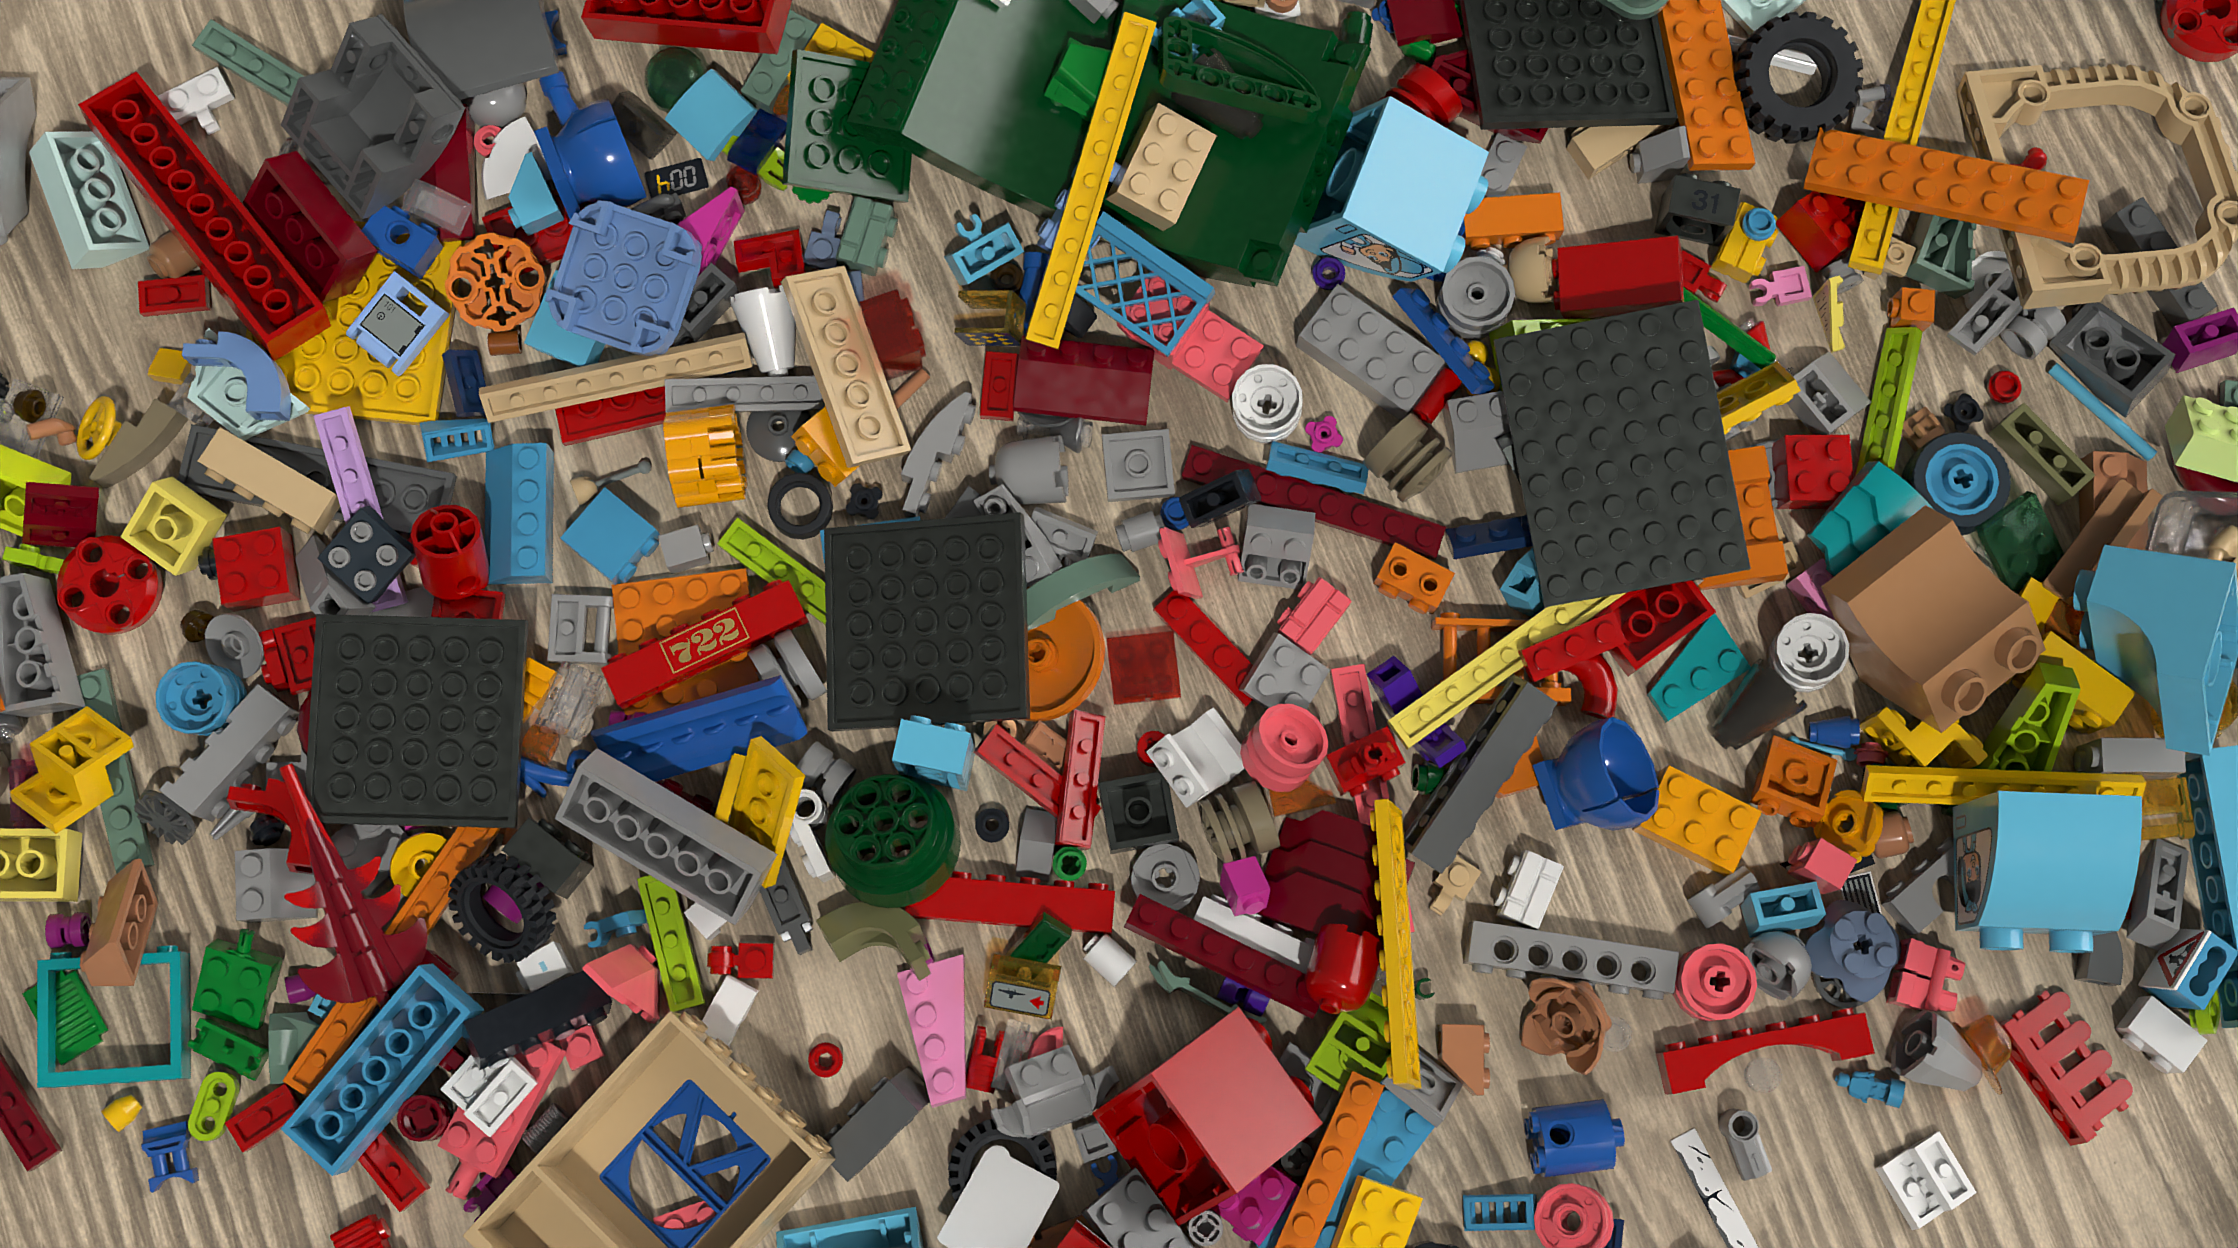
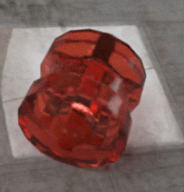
(740, 178)

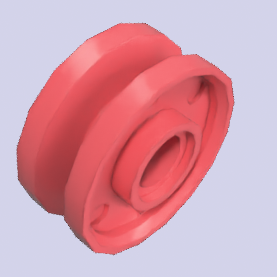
(1559, 1203)

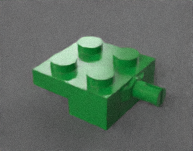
(236, 981)

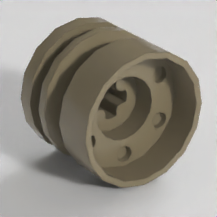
(1407, 458)
(1239, 823)

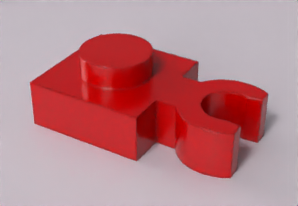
(273, 669)

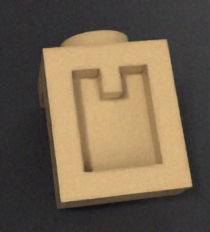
(1897, 259)

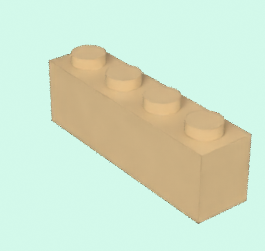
(1601, 147)
(270, 481)

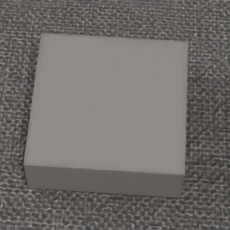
(1093, 1142)

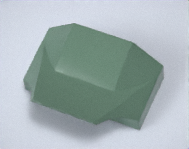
(287, 1039)

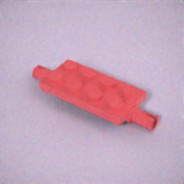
(491, 1154)

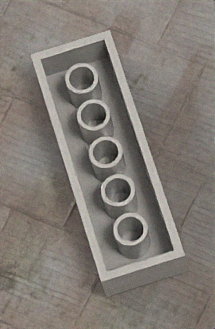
(665, 836)

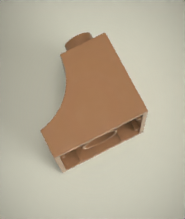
(1931, 621)

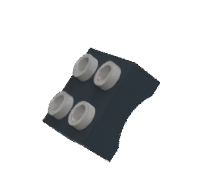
(367, 554)

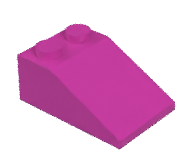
(714, 225)

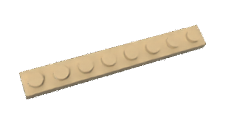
(614, 377)

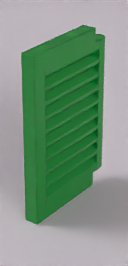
(77, 1018)

